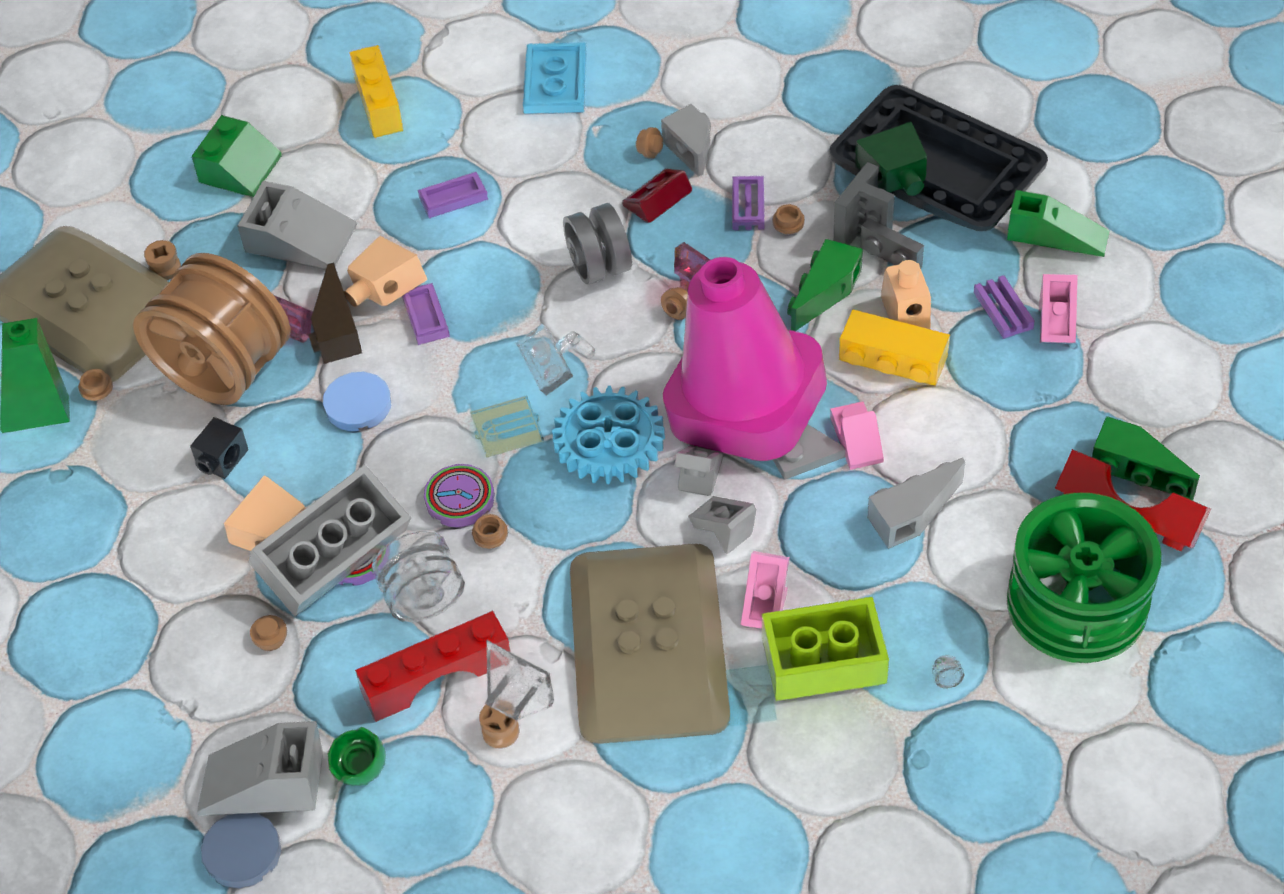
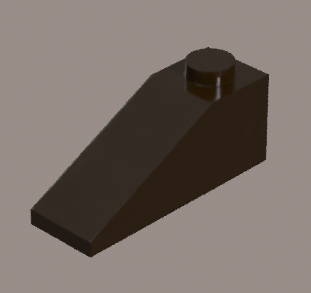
(333, 322)

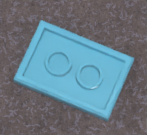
(555, 78)

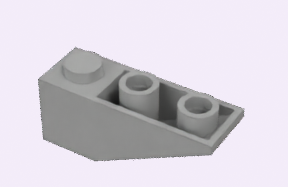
(910, 506)

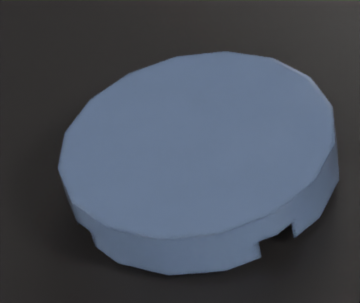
(241, 849)

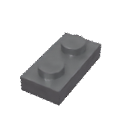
(889, 244)

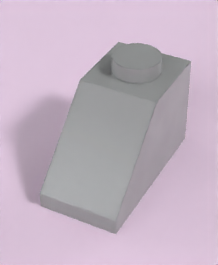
(688, 137)

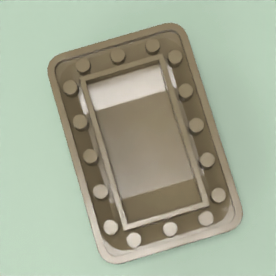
(81, 298)
(648, 644)

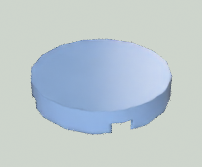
(357, 401)

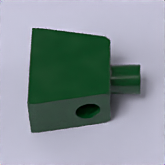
(898, 156)

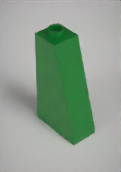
(30, 380)

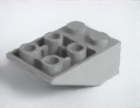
(294, 227)
(265, 772)

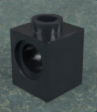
(219, 448)

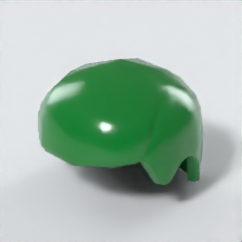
(356, 757)

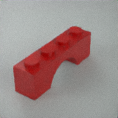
(1174, 518)
(397, 678)

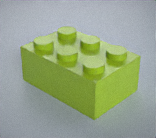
(824, 648)

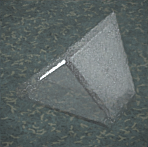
(515, 684)

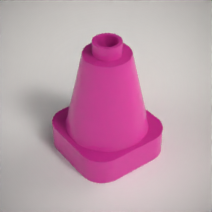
(742, 373)

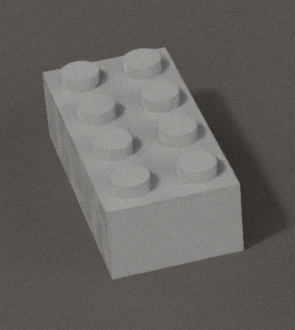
(329, 540)

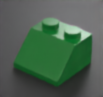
(235, 157)

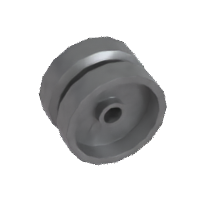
(597, 243)

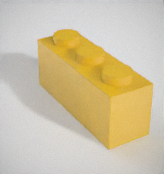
(376, 91)
(894, 347)

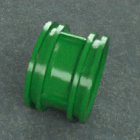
(1083, 542)

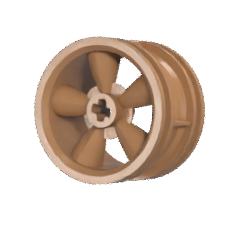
(212, 328)

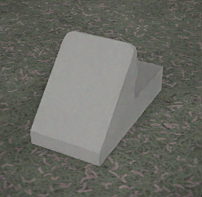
(698, 469)
(727, 518)

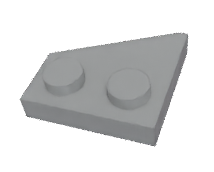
(810, 452)

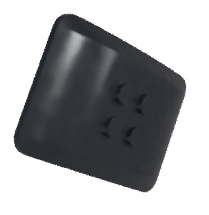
(969, 162)

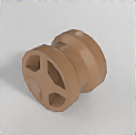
(162, 258)
(501, 737)

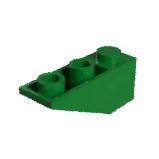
(1051, 224)
(830, 280)
(1143, 459)

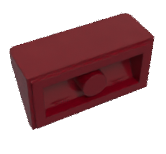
(658, 194)

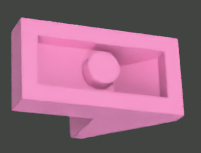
(1058, 308)
(858, 434)
(764, 587)

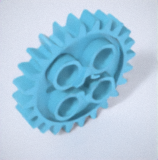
(608, 434)

